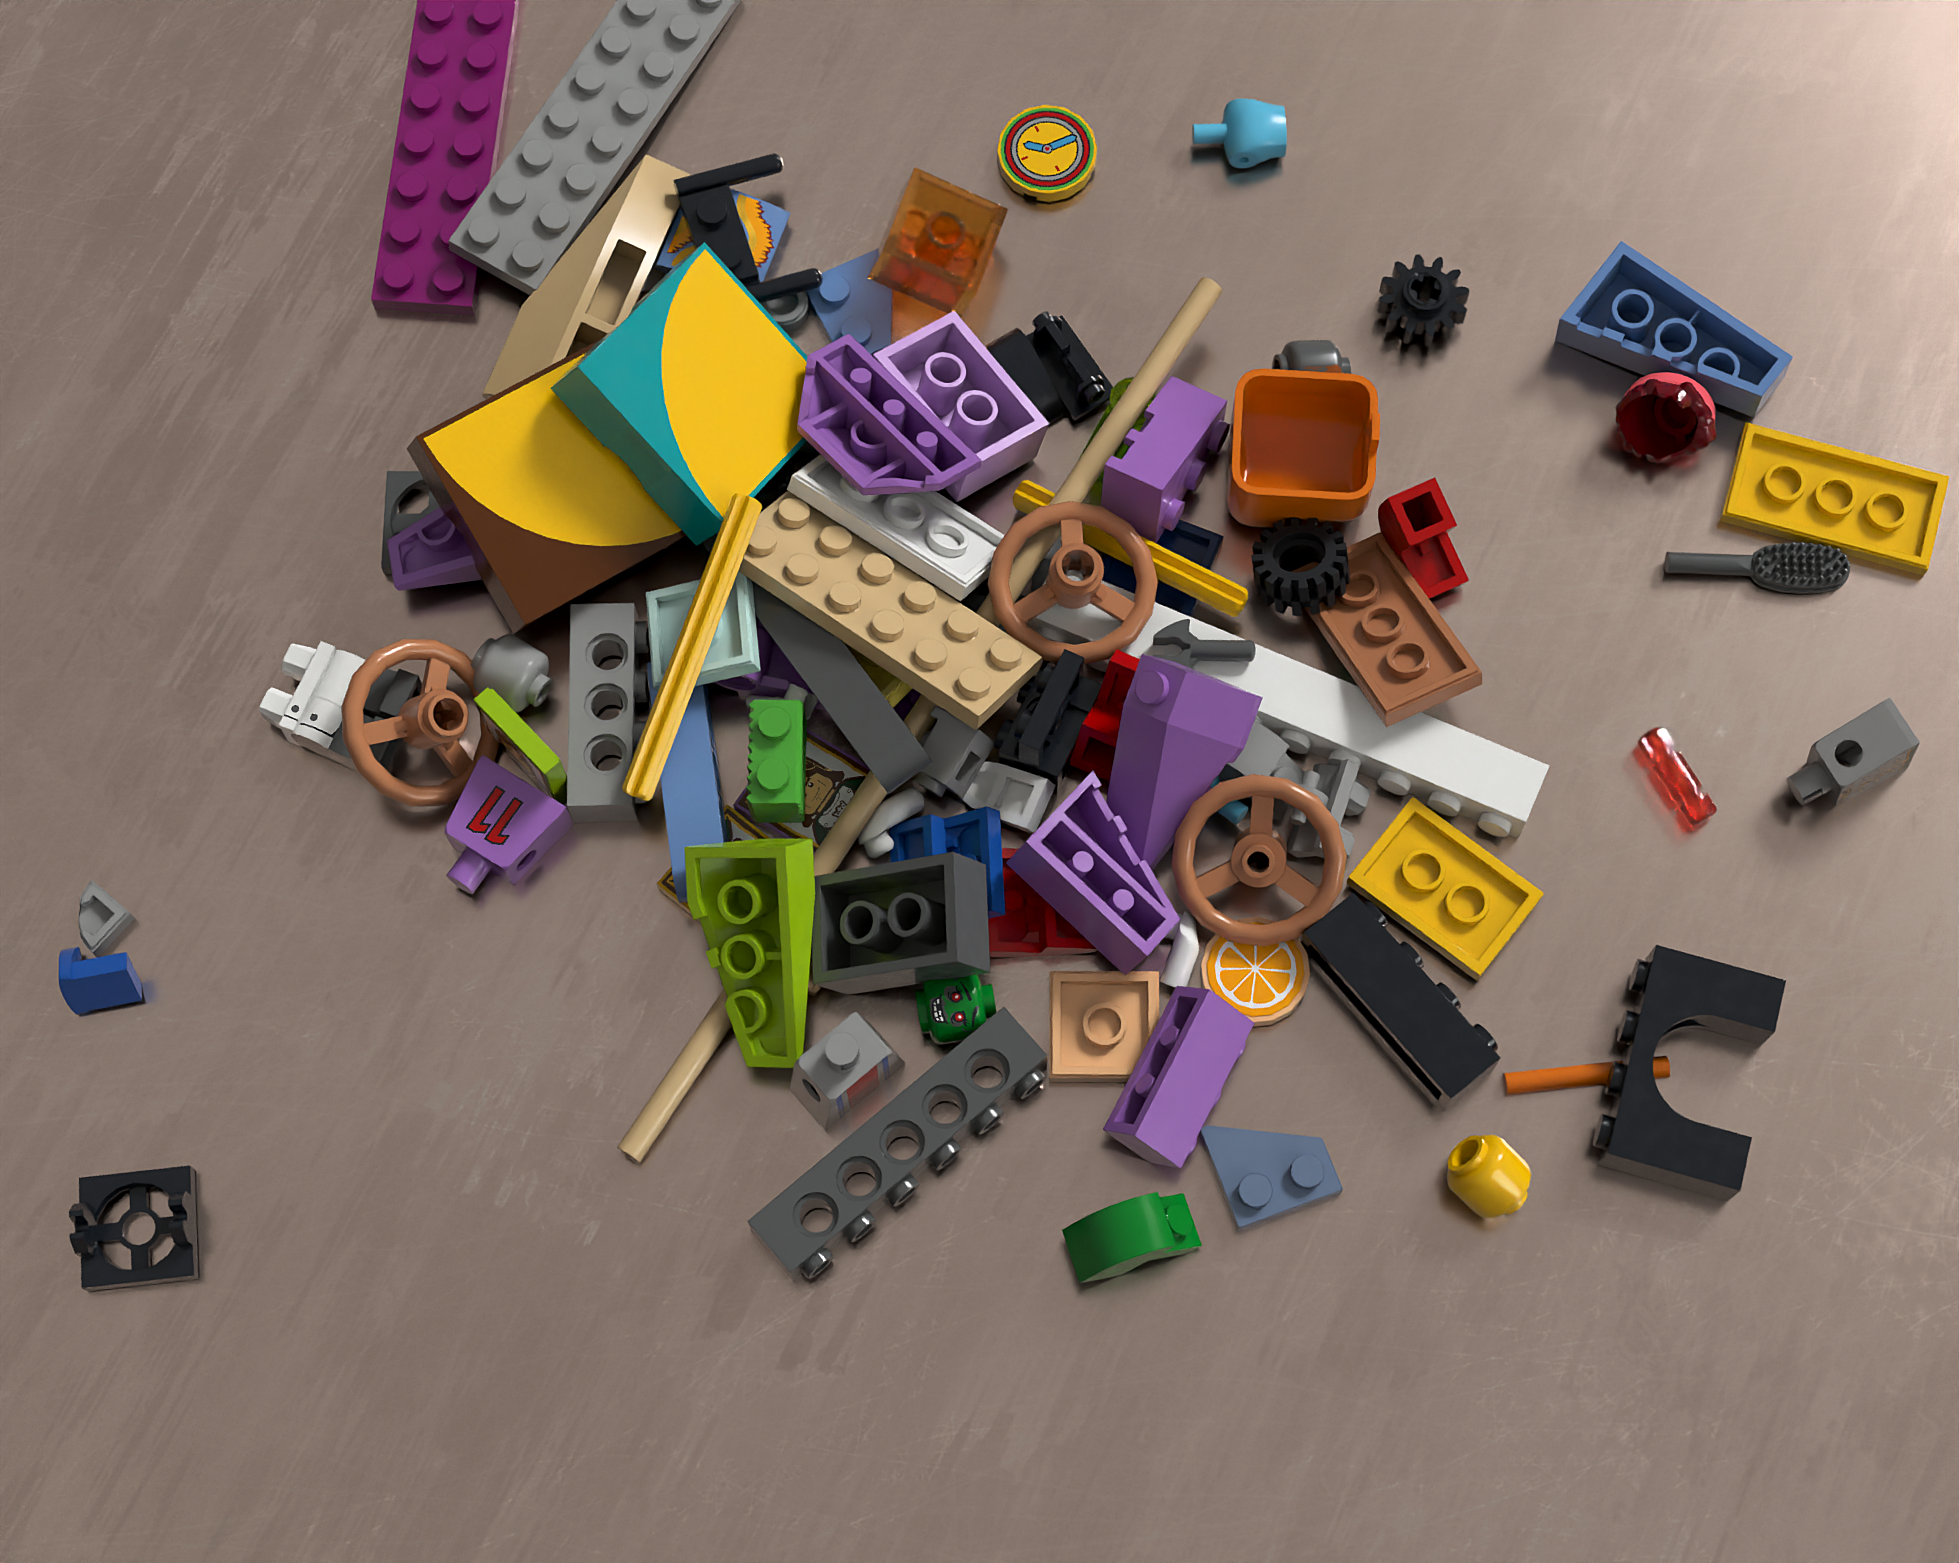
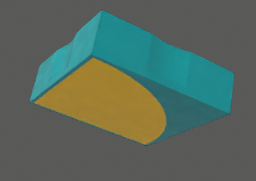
(693, 393)

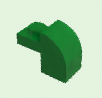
(1130, 1235)

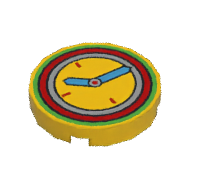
(1047, 153)

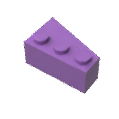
(1165, 458)

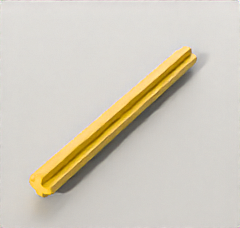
(692, 647)

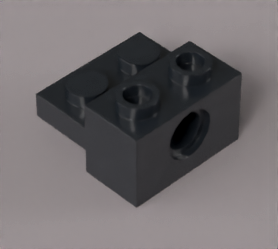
(1050, 698)

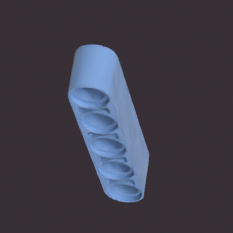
(691, 785)

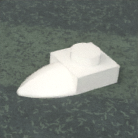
(1013, 792)

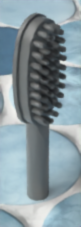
(1779, 567)

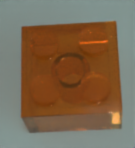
(937, 243)

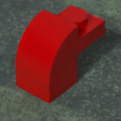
(1417, 530)
(1100, 729)

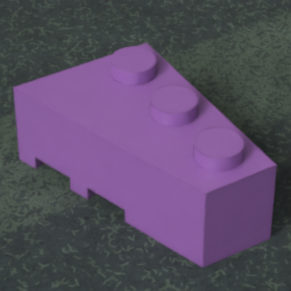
(1096, 879)

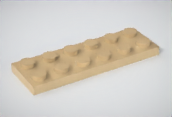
(886, 611)

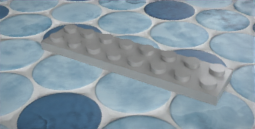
(586, 136)

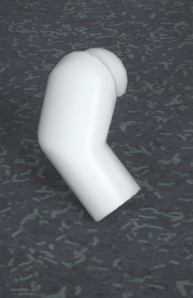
(887, 815)
(1182, 953)

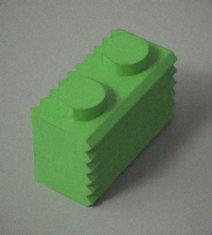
(777, 761)

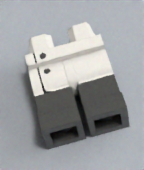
(314, 711)

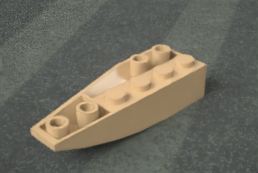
(595, 278)

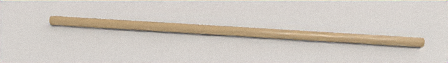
(919, 721)

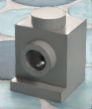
(955, 754)

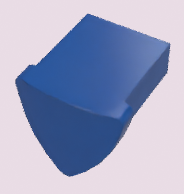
(97, 981)

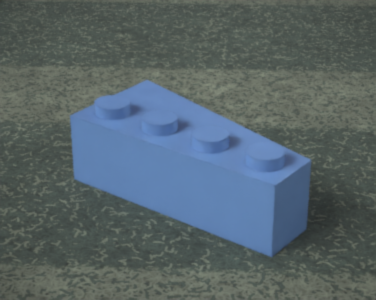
(1658, 324)

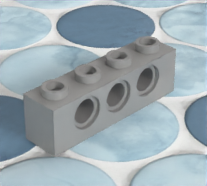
(594, 634)

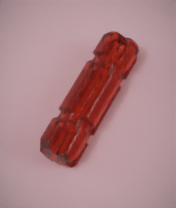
(1677, 776)

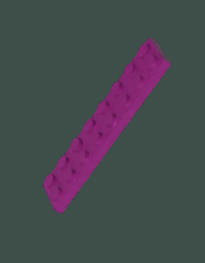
(443, 152)

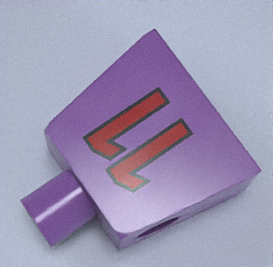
(501, 826)

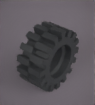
(1300, 588)

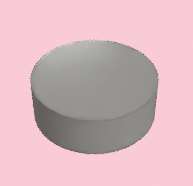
(789, 311)

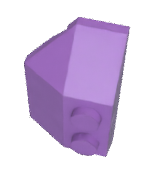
(876, 426)

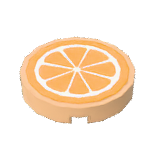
(1257, 979)

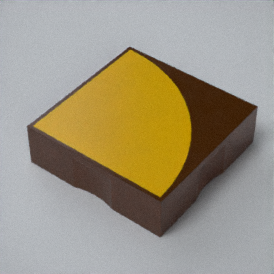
(539, 498)

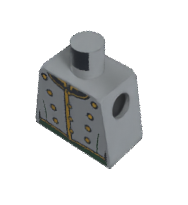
(1873, 745)

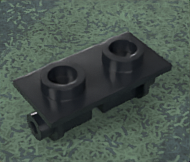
(1069, 365)

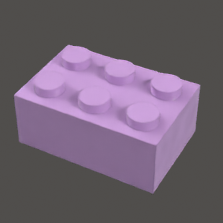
(970, 395)

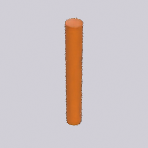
(1570, 1076)

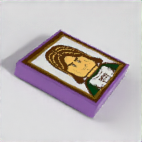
(829, 786)

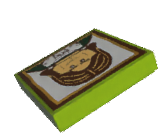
(523, 745)

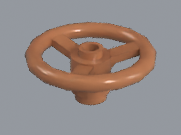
(1079, 561)
(425, 721)
(1258, 838)

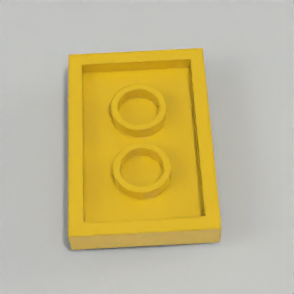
(1444, 888)

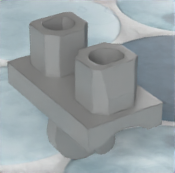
(1340, 794)

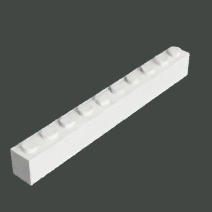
(1336, 721)

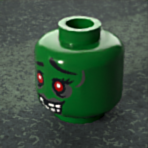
(954, 1007)

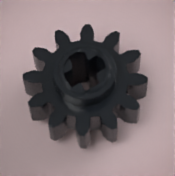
(1444, 300)

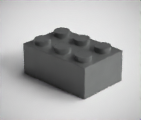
(900, 924)

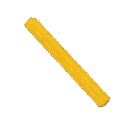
(1168, 565)

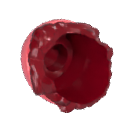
(1666, 417)

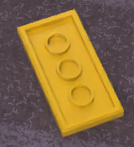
(1834, 498)

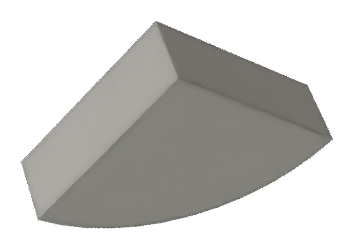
(101, 918)

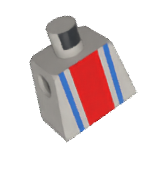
(843, 1069)

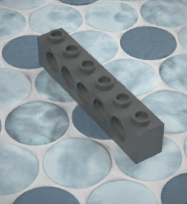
(996, 1043)

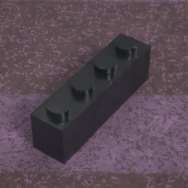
(1400, 1001)

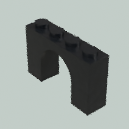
(1642, 1129)

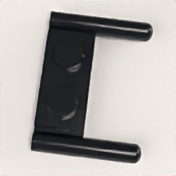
(715, 220)

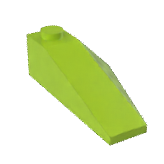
(759, 926)

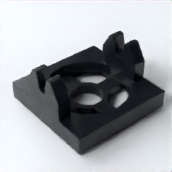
(97, 1191)

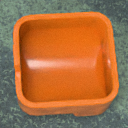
(1302, 447)

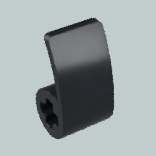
(1026, 369)

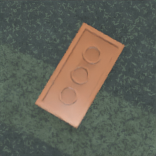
(1393, 636)

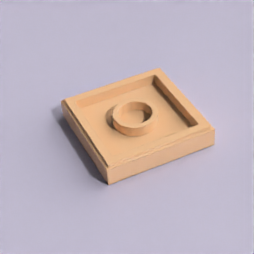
(1100, 1023)

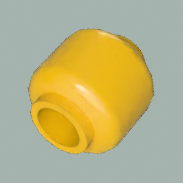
(1488, 1175)

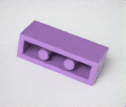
(1179, 1076)

